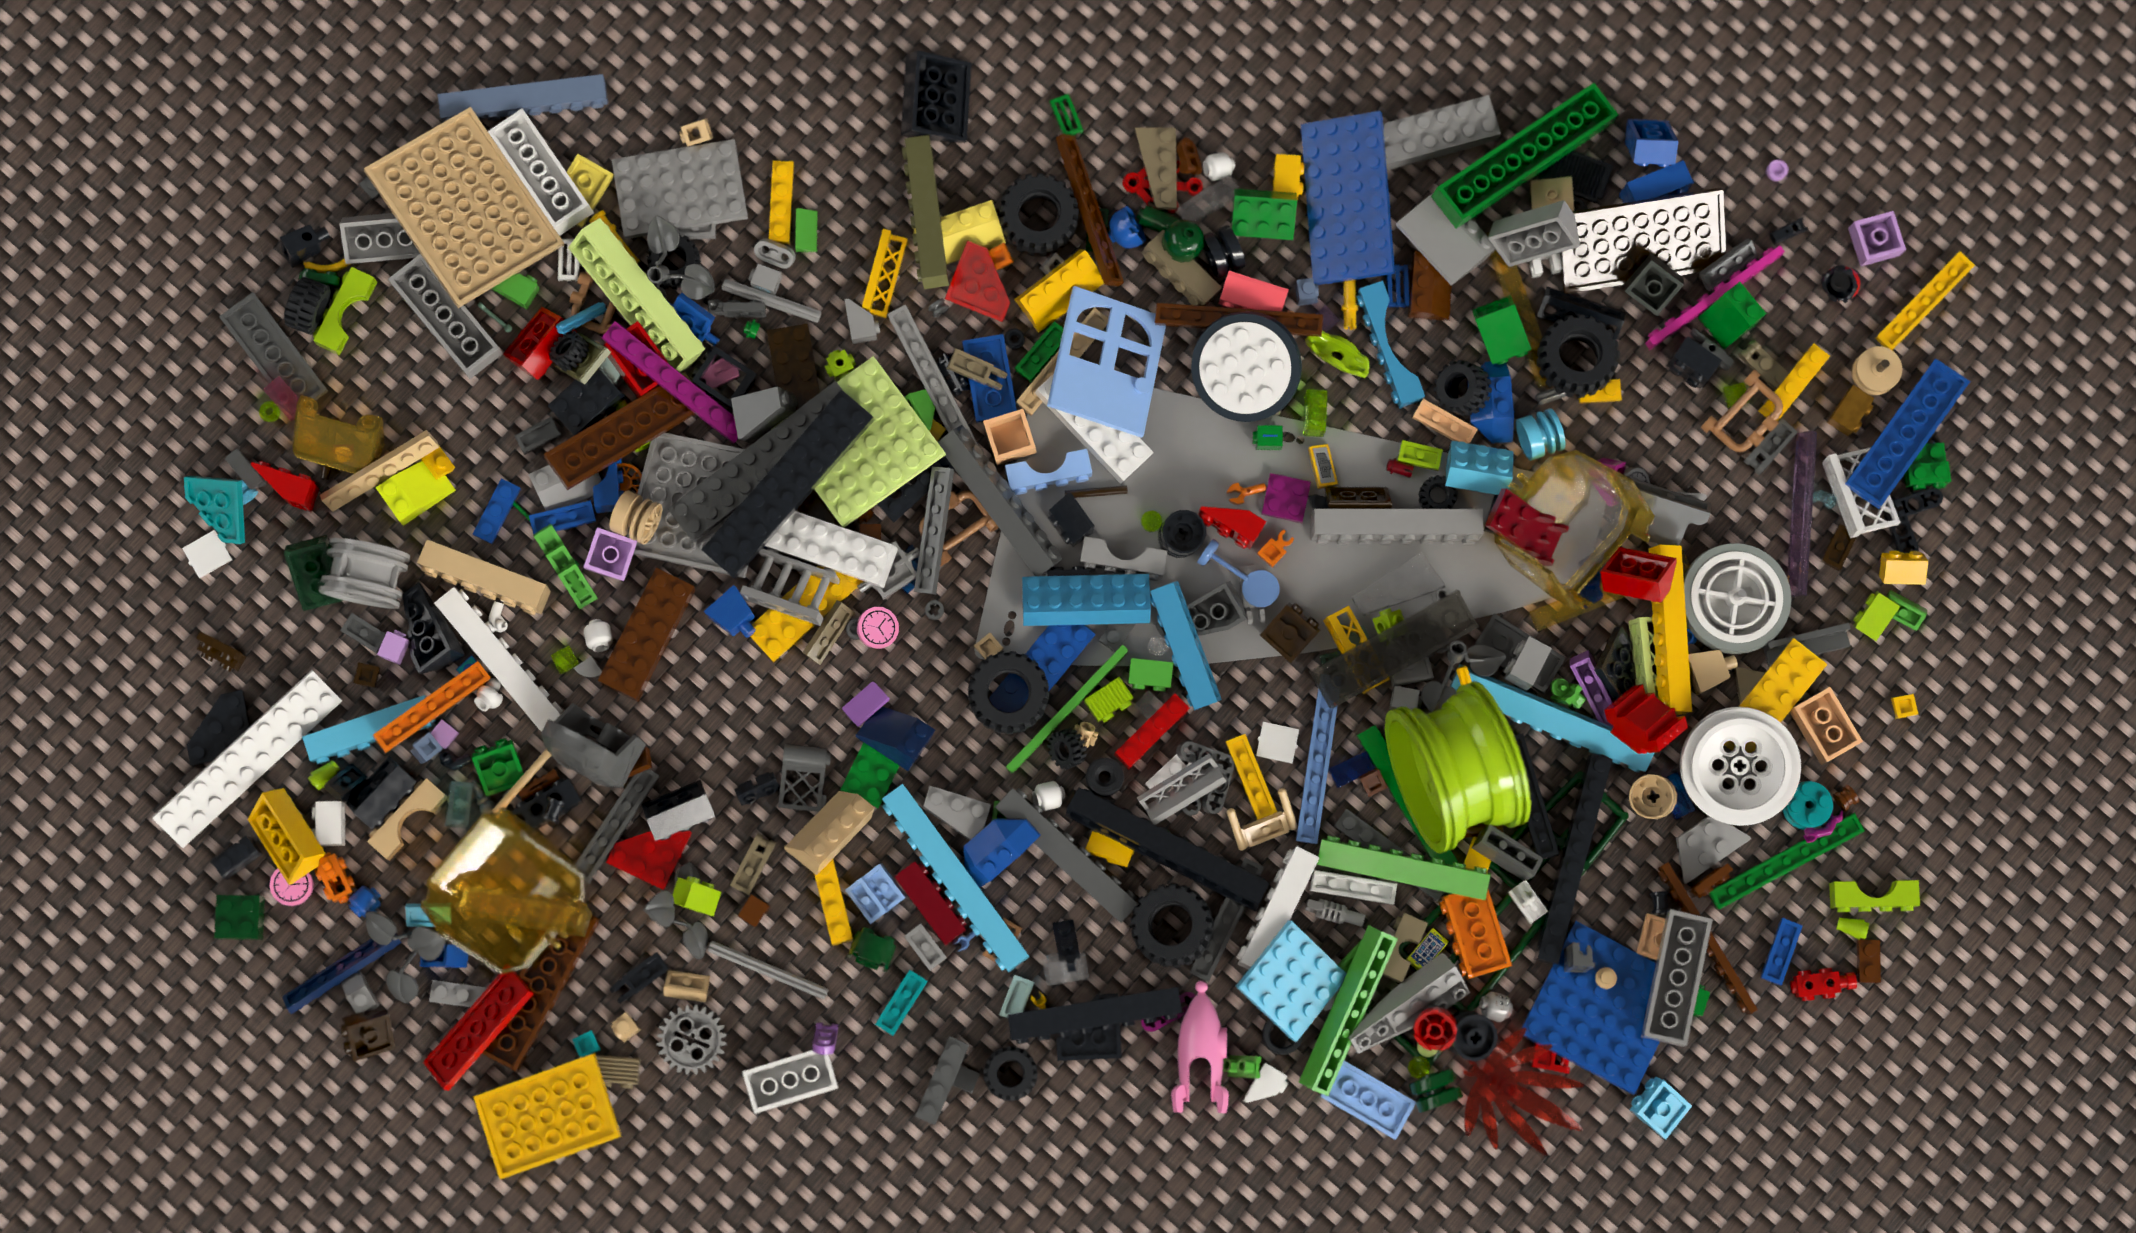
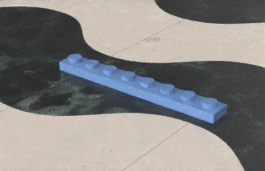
(1316, 772)

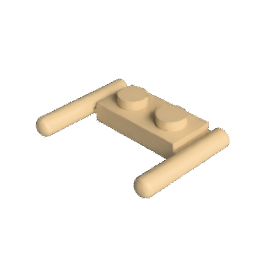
(1264, 828)

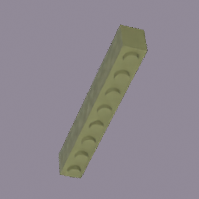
(926, 212)

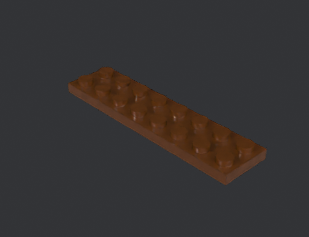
(616, 436)

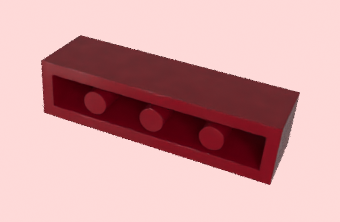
(930, 903)

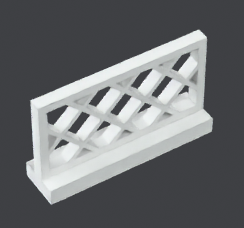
(1846, 500)

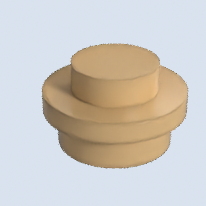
(1605, 978)

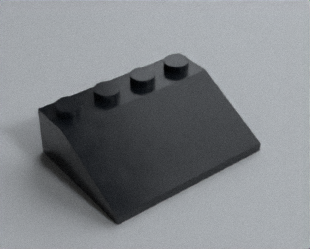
(936, 97)

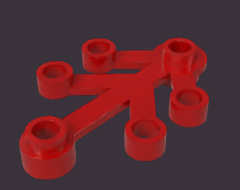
(1144, 183)

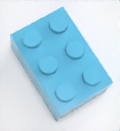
(1478, 468)

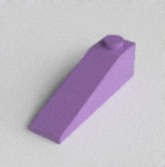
(1593, 688)

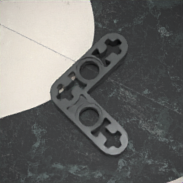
(1227, 772)

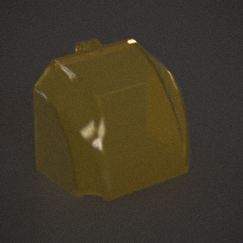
(508, 856)

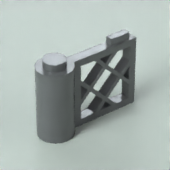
(807, 760)

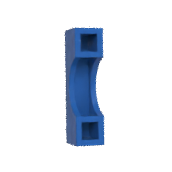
(608, 490)

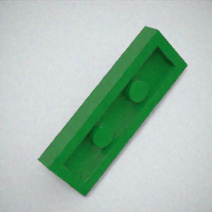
(1040, 353)

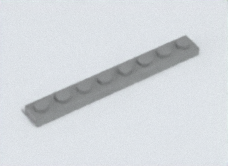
(928, 369)

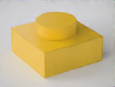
(1904, 706)

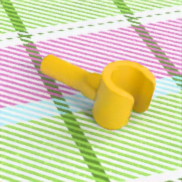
(1041, 1002)

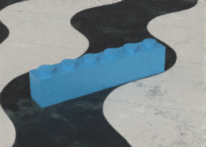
(1185, 645)

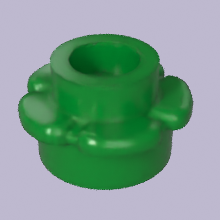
(751, 329)

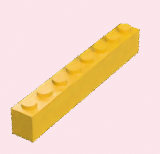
(1671, 639)

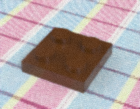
(1716, 877)

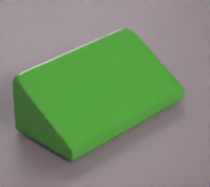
(806, 230)
(1909, 612)

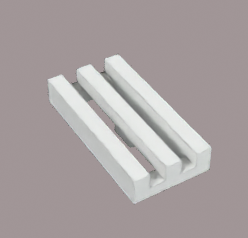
(568, 277)

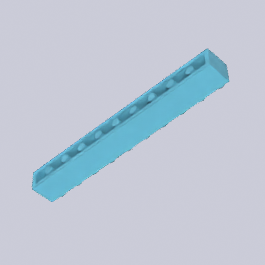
(1559, 722)
(955, 878)

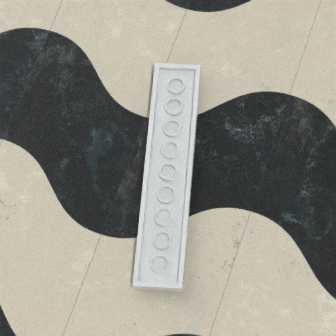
(247, 759)

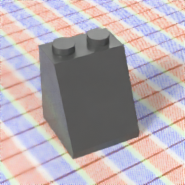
(761, 411)

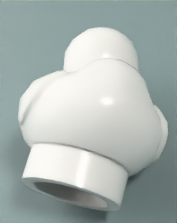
(488, 696)

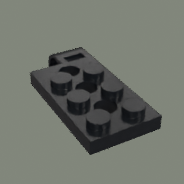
(910, 493)

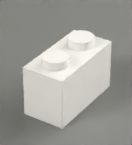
(329, 823)

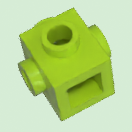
(836, 357)
(1387, 618)

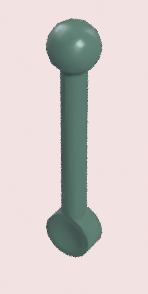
(508, 328)

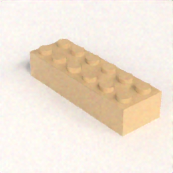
(484, 577)

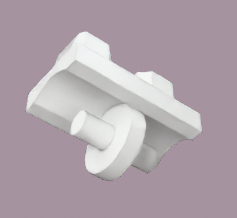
(1527, 901)

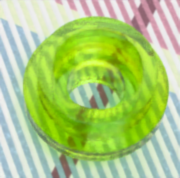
(272, 417)

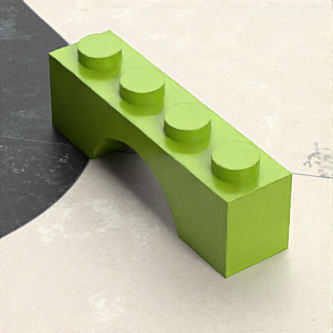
(355, 287)
(1900, 895)

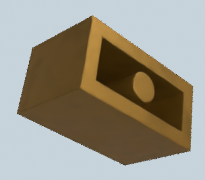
(1851, 410)

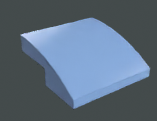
(876, 893)

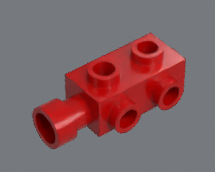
(1819, 985)

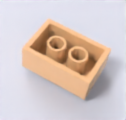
(1825, 726)

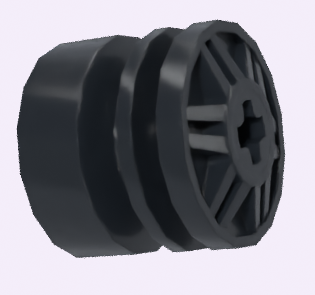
(1188, 524)

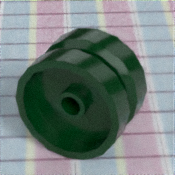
(1435, 1089)

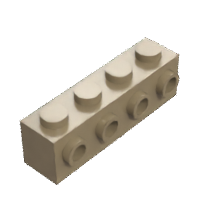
(1186, 276)

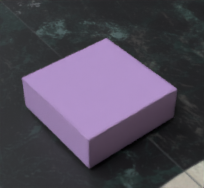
(444, 734)

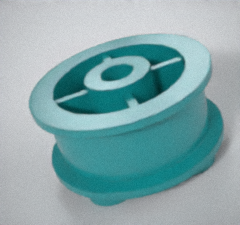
(1819, 804)

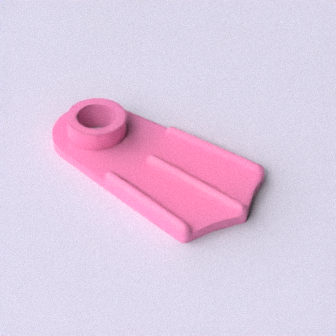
(720, 373)

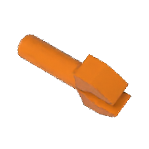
(1244, 492)

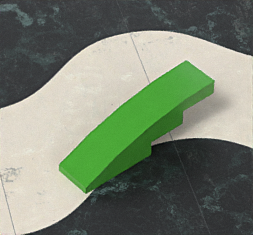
(565, 566)

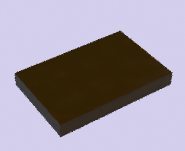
(1358, 498)

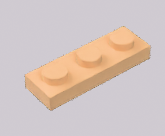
(1444, 422)

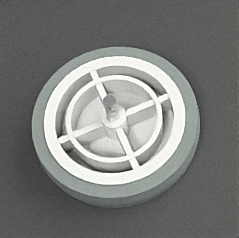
(1736, 598)

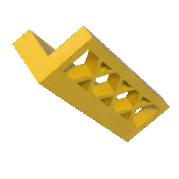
(875, 276)
(1341, 638)

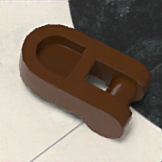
(1188, 157)

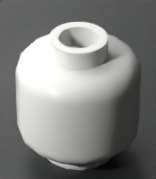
(1218, 166)
(598, 635)
(1048, 795)

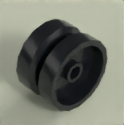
(1223, 251)
(1474, 1036)

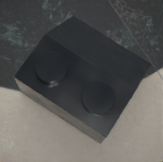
(1071, 520)

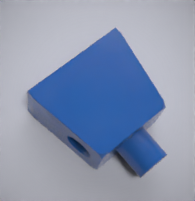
(732, 613)

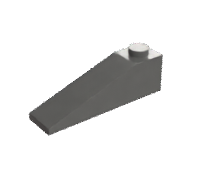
(1215, 611)

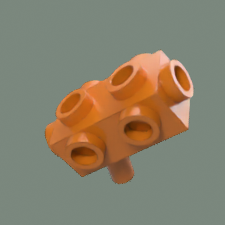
(333, 874)

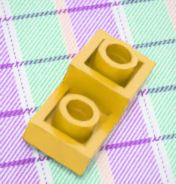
(1110, 849)

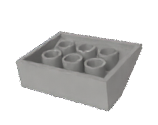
(1448, 249)

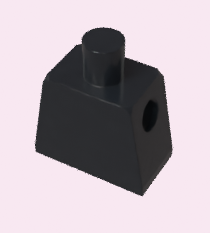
(302, 244)

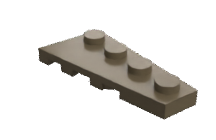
(1159, 160)

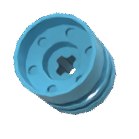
(1540, 434)

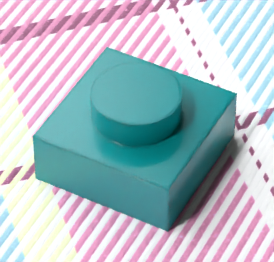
(586, 1044)

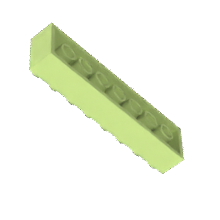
(635, 294)

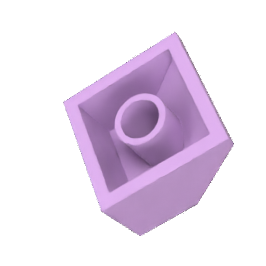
(610, 554)

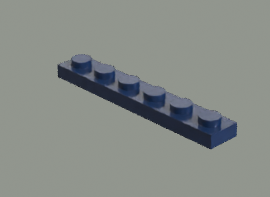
(335, 973)

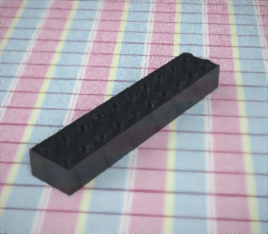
(788, 484)

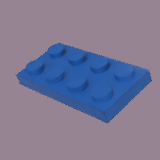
(986, 400)

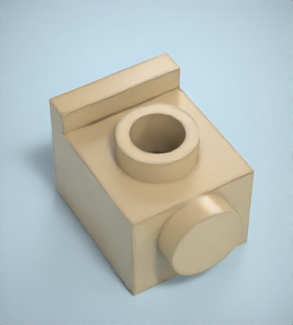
(688, 137)
(625, 1027)

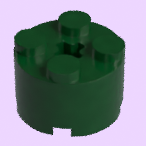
(872, 950)

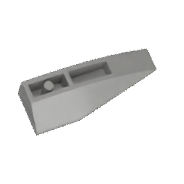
(1430, 986)

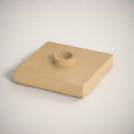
(1552, 191)

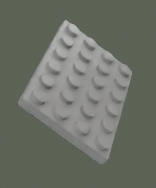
(681, 186)

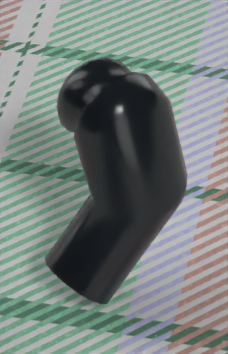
(454, 763)

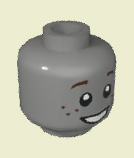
(1496, 1006)

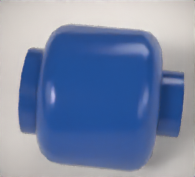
(364, 901)

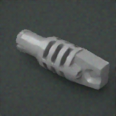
(1334, 912)

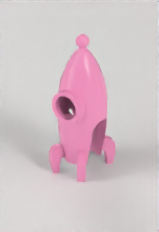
(1201, 1038)

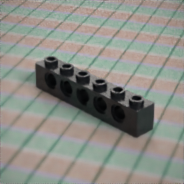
(563, 787)

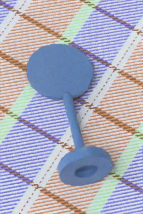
(1259, 587)

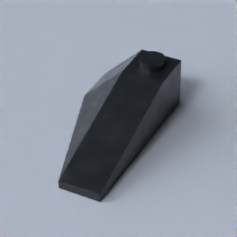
(430, 635)

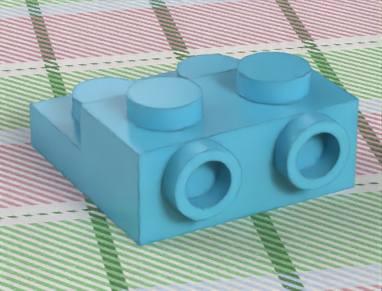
(1660, 1107)

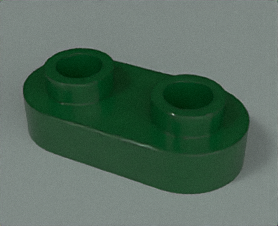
(329, 278)

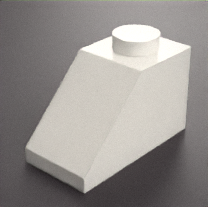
(1268, 1085)

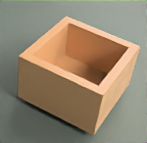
(1010, 436)

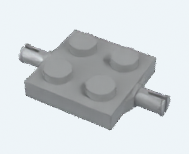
(899, 575)

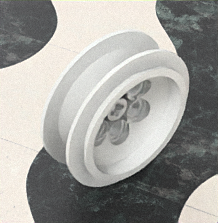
(1772, 787)

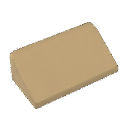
(686, 986)

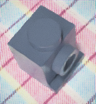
(1306, 292)
(425, 748)

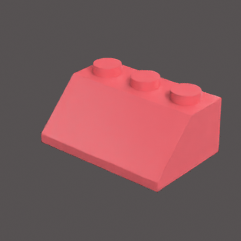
(1250, 293)

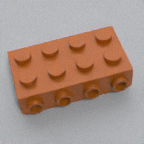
(1475, 934)

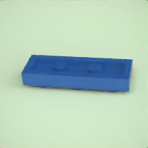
(496, 511)
(564, 517)
(1781, 951)

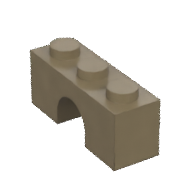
(1409, 930)

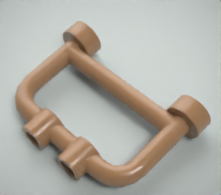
(578, 300)
(1756, 437)
(986, 521)

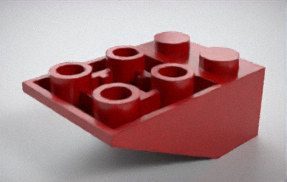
(296, 490)
(1236, 523)

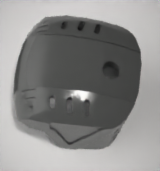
(570, 748)

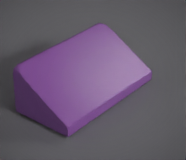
(865, 704)

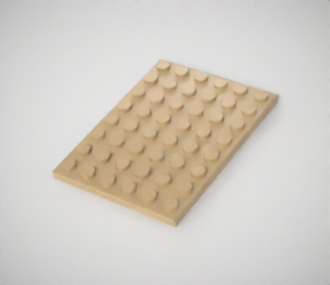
(463, 207)

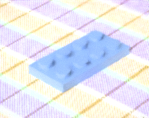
(1370, 1100)

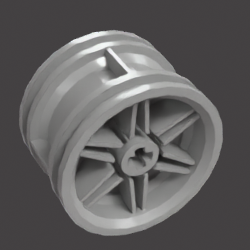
(364, 573)

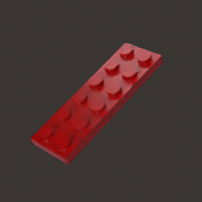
(477, 1028)

